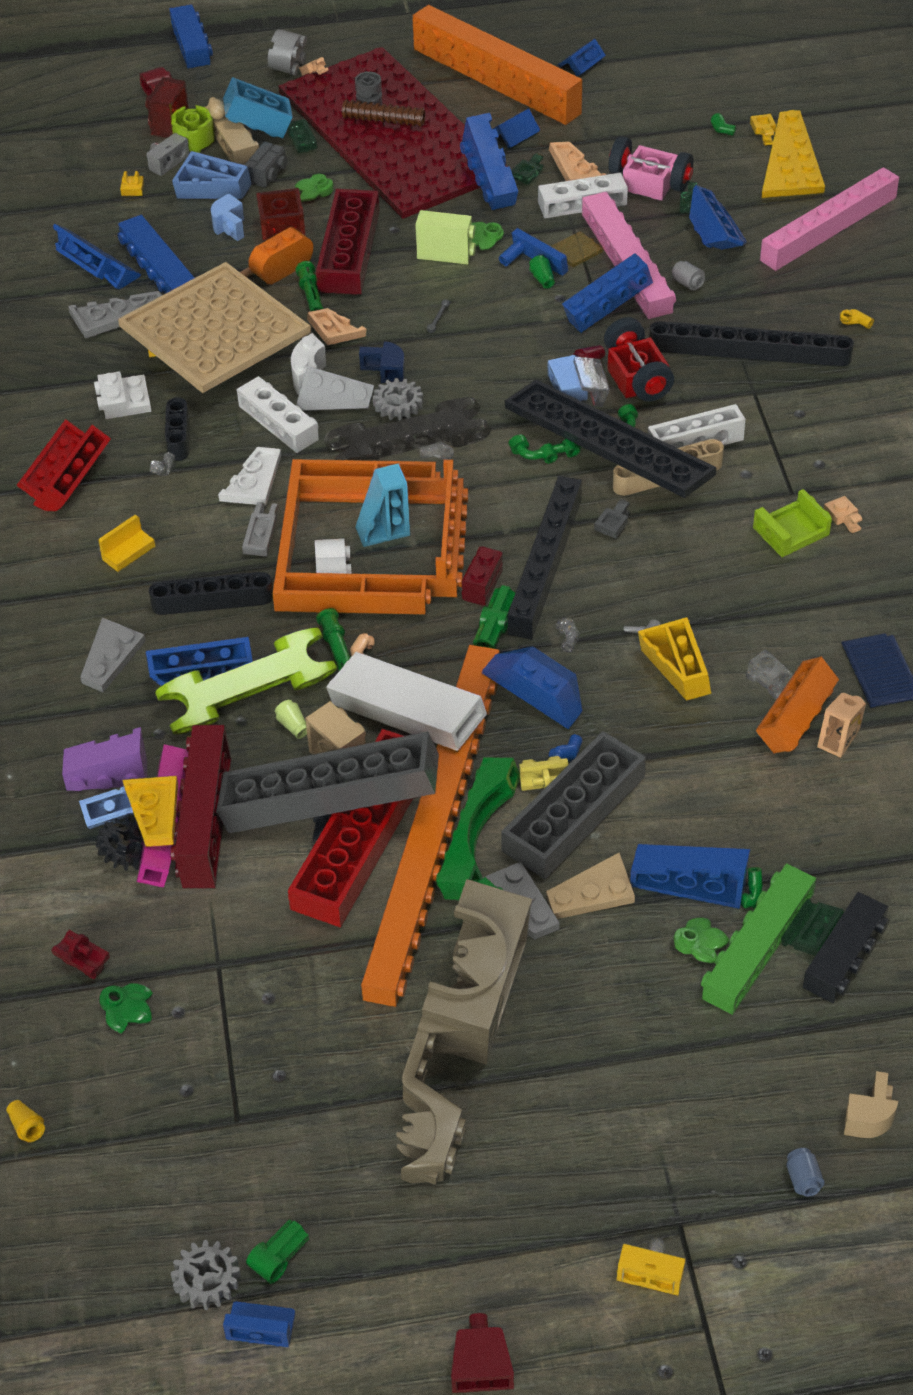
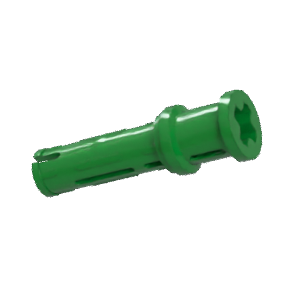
(308, 283)
(333, 634)

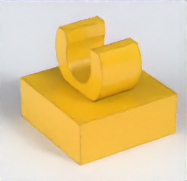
(132, 185)

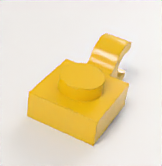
(765, 126)

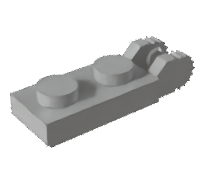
(260, 530)

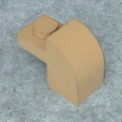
(871, 1115)

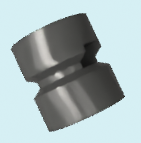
(368, 87)

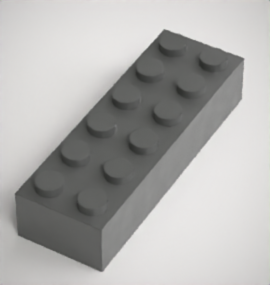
(573, 804)

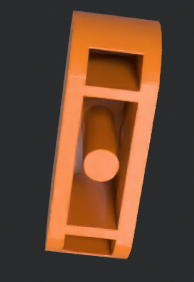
(280, 255)

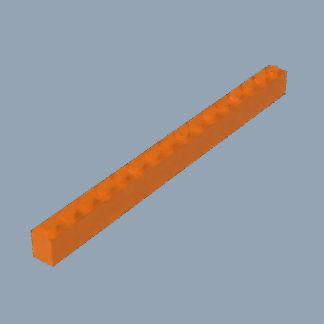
(424, 849)

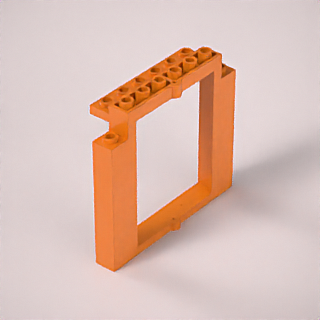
(370, 592)

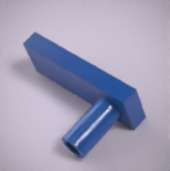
(533, 247)

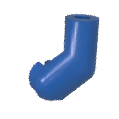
(568, 751)

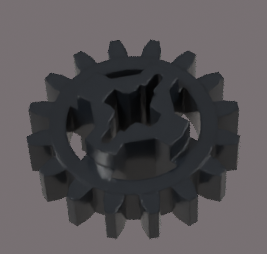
(120, 843)

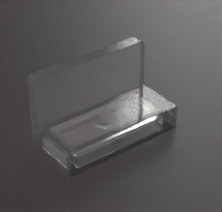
(592, 379)

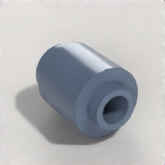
(804, 1172)

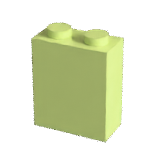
(445, 237)

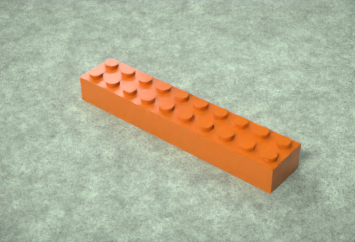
(498, 64)

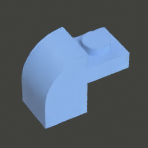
(228, 216)

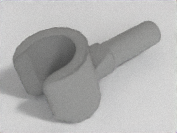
(634, 629)

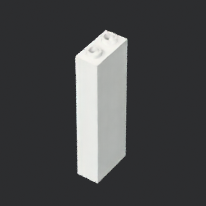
(406, 700)

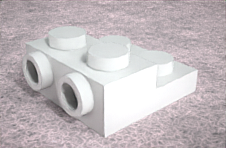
(122, 395)

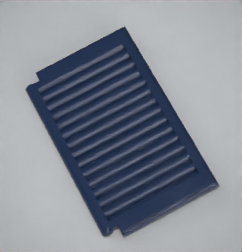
(880, 669)

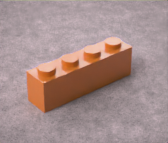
(797, 705)

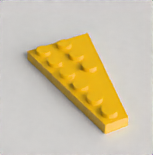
(792, 161)

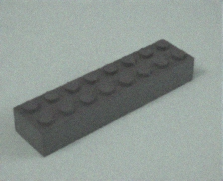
(328, 782)

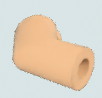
(363, 641)

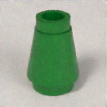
(542, 271)

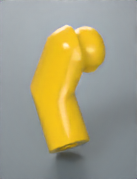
(853, 316)

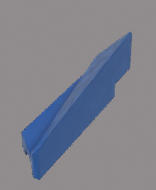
(93, 258)

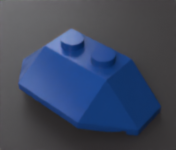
(713, 221)
(207, 658)
(538, 682)

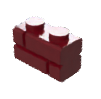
(482, 575)

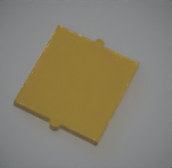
(578, 248)

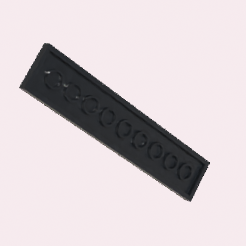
(611, 438)

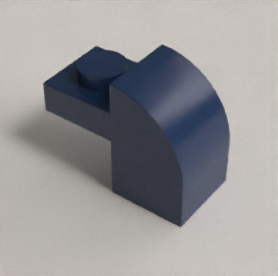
(386, 359)

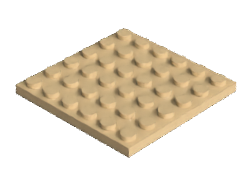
(214, 326)

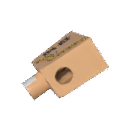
(843, 712)

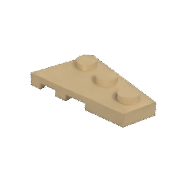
(592, 890)

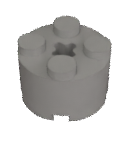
(287, 52)

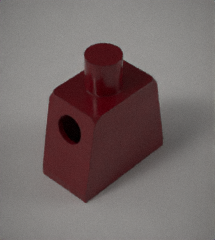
(481, 1358)

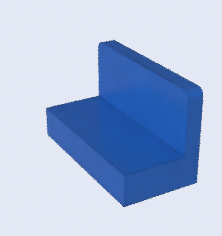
(584, 57)
(518, 128)
(259, 1324)

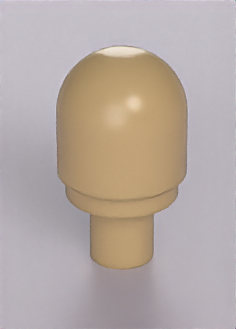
(216, 108)

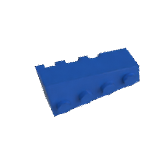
(488, 162)
(692, 872)

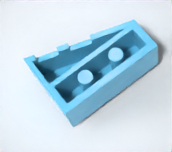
(385, 507)

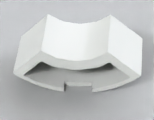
(307, 352)

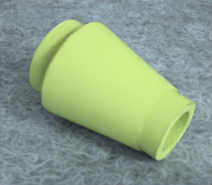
(291, 718)

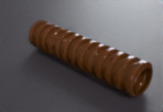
(383, 113)

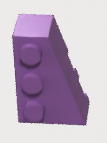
(105, 763)

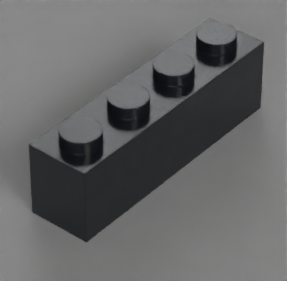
(845, 947)

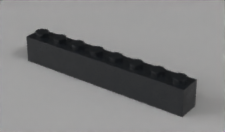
(544, 558)

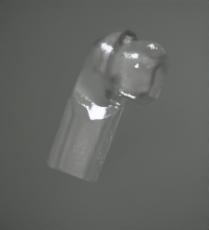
(163, 467)

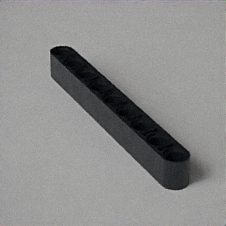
(752, 343)

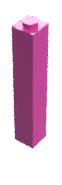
(156, 859)

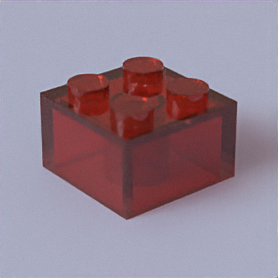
(163, 102)
(280, 211)

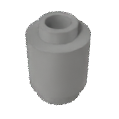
(688, 275)

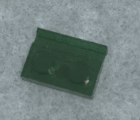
(811, 927)

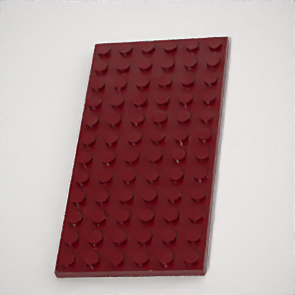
(404, 163)

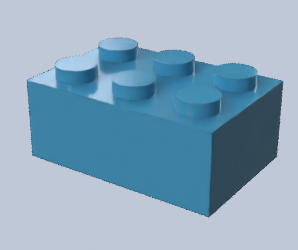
(257, 108)

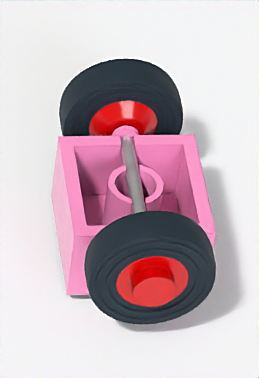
(650, 170)

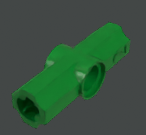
(494, 618)

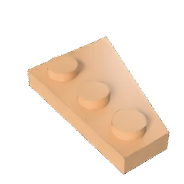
(572, 162)

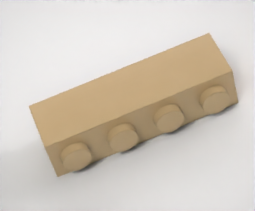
(234, 140)

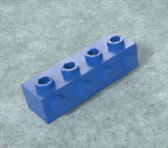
(607, 292)

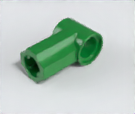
(272, 1258)

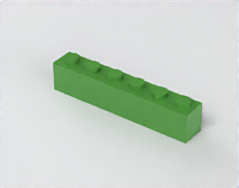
(758, 939)

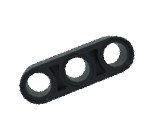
(177, 428)

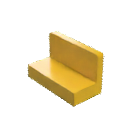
(125, 544)

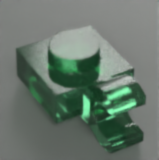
(528, 170)
(686, 198)

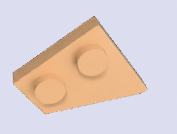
(333, 327)

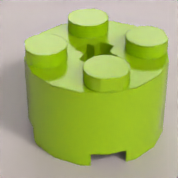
(195, 126)

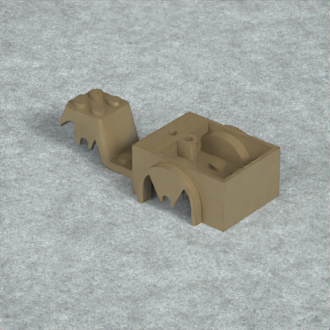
(461, 1022)

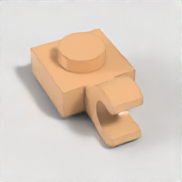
(314, 66)
(844, 512)

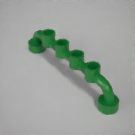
(520, 445)

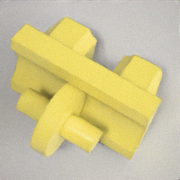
(540, 774)

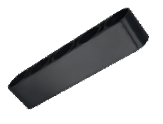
(211, 593)

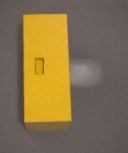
(651, 1267)

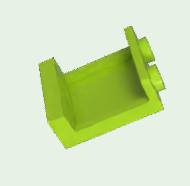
(793, 524)

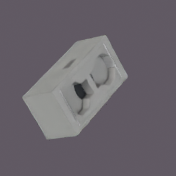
(167, 154)

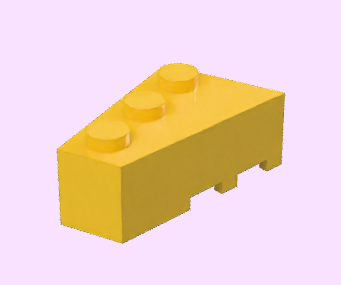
(677, 657)

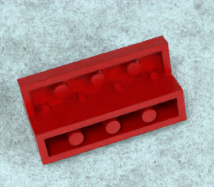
(62, 465)

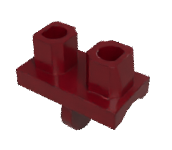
(81, 953)

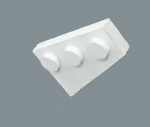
(255, 479)

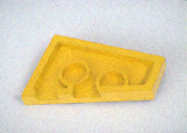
(154, 807)

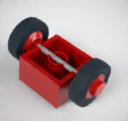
(636, 361)

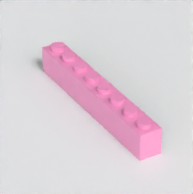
(829, 219)
(619, 244)

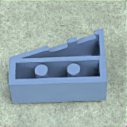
(210, 178)

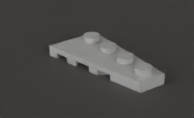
(104, 317)

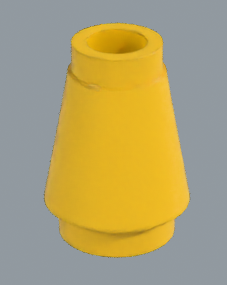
(25, 1121)

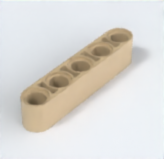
(628, 483)

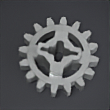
(398, 399)
(207, 1277)

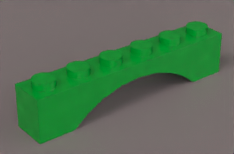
(493, 786)

